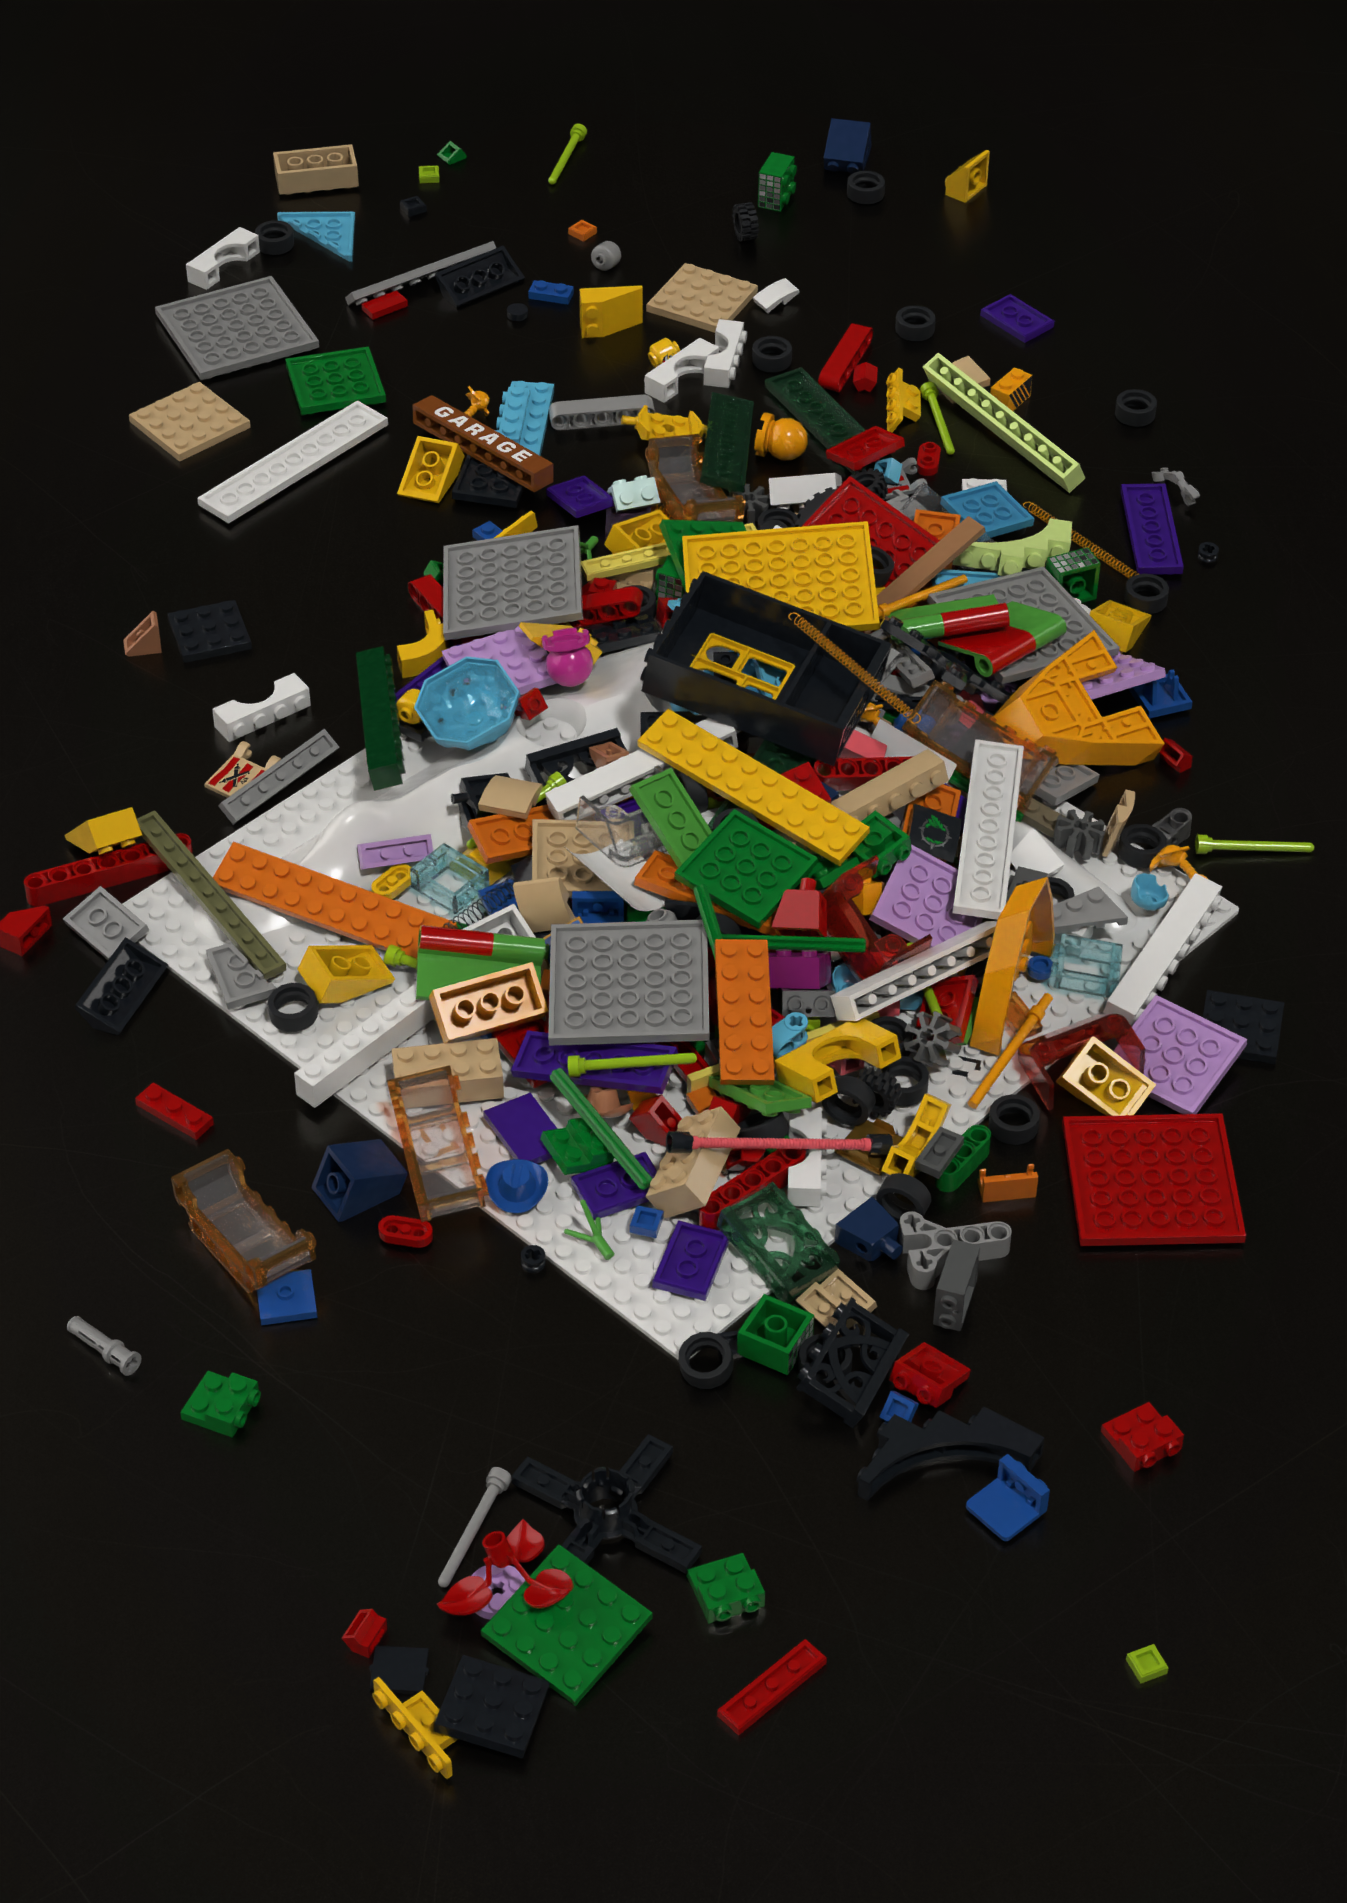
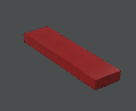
(771, 1687)

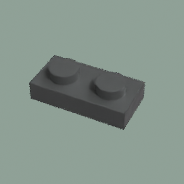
(939, 1152)

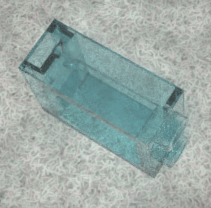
(435, 864)
(1087, 950)

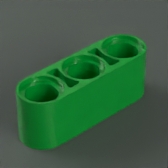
(968, 1158)

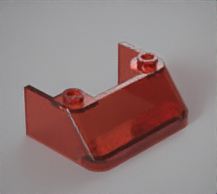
(847, 921)
(1067, 1040)

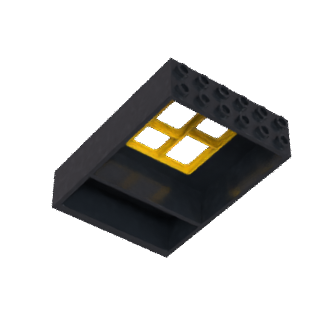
(818, 697)

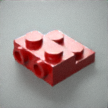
(928, 1374)
(1143, 1436)

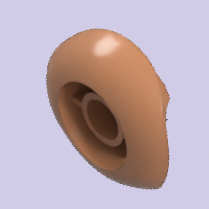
(607, 1102)

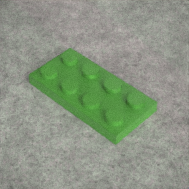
(671, 814)
(764, 1098)

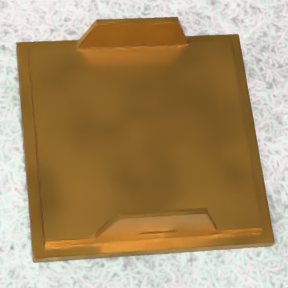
(871, 1162)

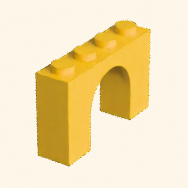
(807, 1065)

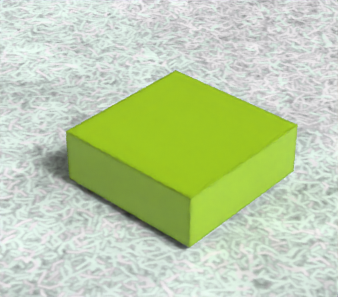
(429, 174)
(1147, 1663)

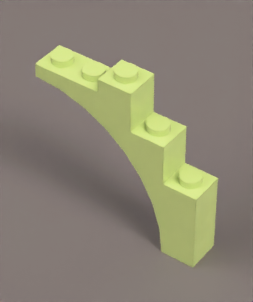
(1018, 554)

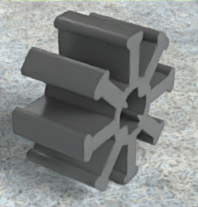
(755, 502)
(1079, 834)
(928, 1049)

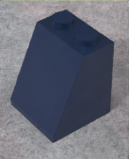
(847, 146)
(357, 1177)

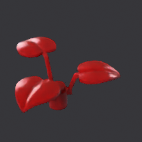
(521, 1545)

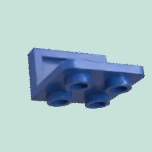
(598, 906)
(1010, 1500)

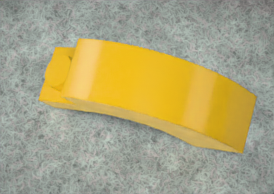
(418, 656)
(927, 1121)

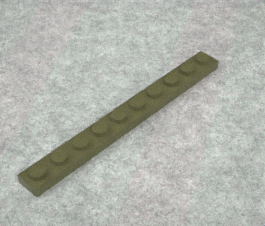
(210, 896)

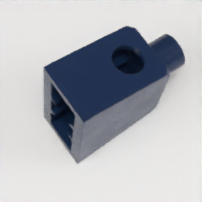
(869, 1232)

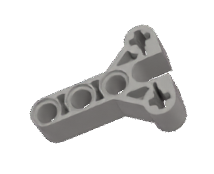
(930, 1244)

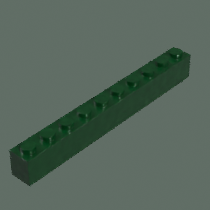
(380, 718)

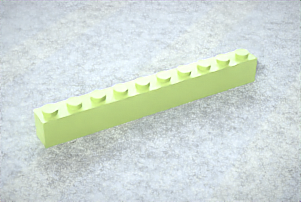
(1004, 423)

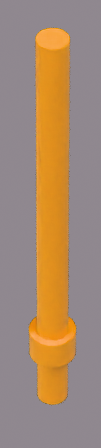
(887, 609)
(1034, 1017)

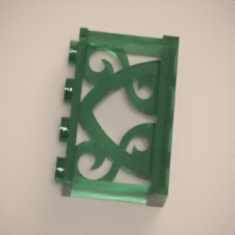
(787, 1220)

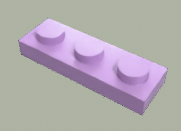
(394, 851)

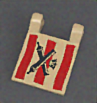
(237, 771)

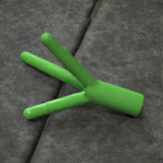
(588, 546)
(597, 1237)

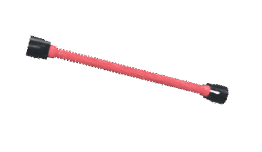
(684, 1143)

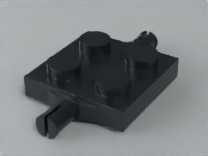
(472, 791)

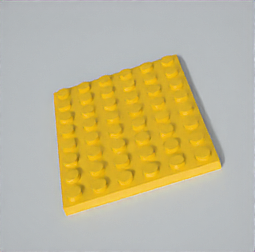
(806, 566)

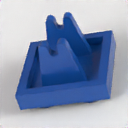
(1162, 696)

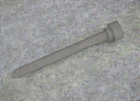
(497, 1481)

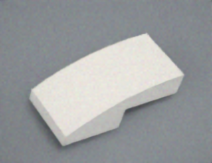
(774, 294)

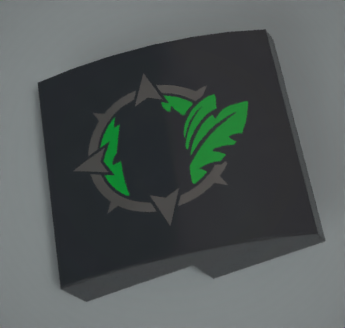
(934, 832)

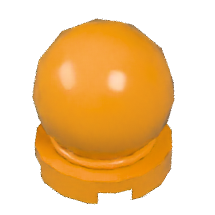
(782, 438)

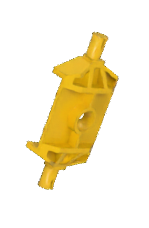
(656, 425)

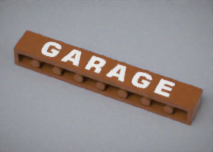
(483, 443)

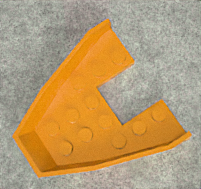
(1060, 713)
(1021, 928)

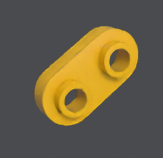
(392, 881)

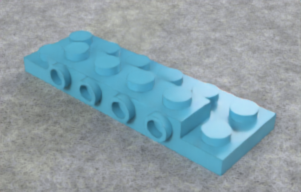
(525, 413)

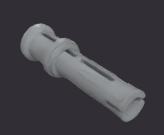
(112, 1350)

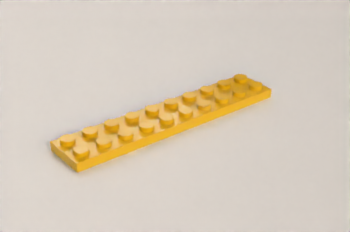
(754, 787)

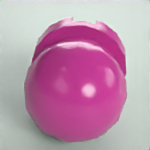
(568, 660)

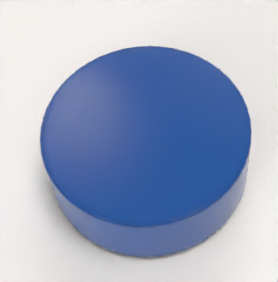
(1039, 967)

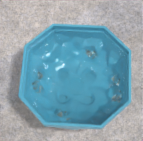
(468, 703)

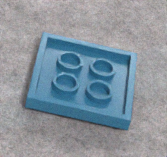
(990, 507)

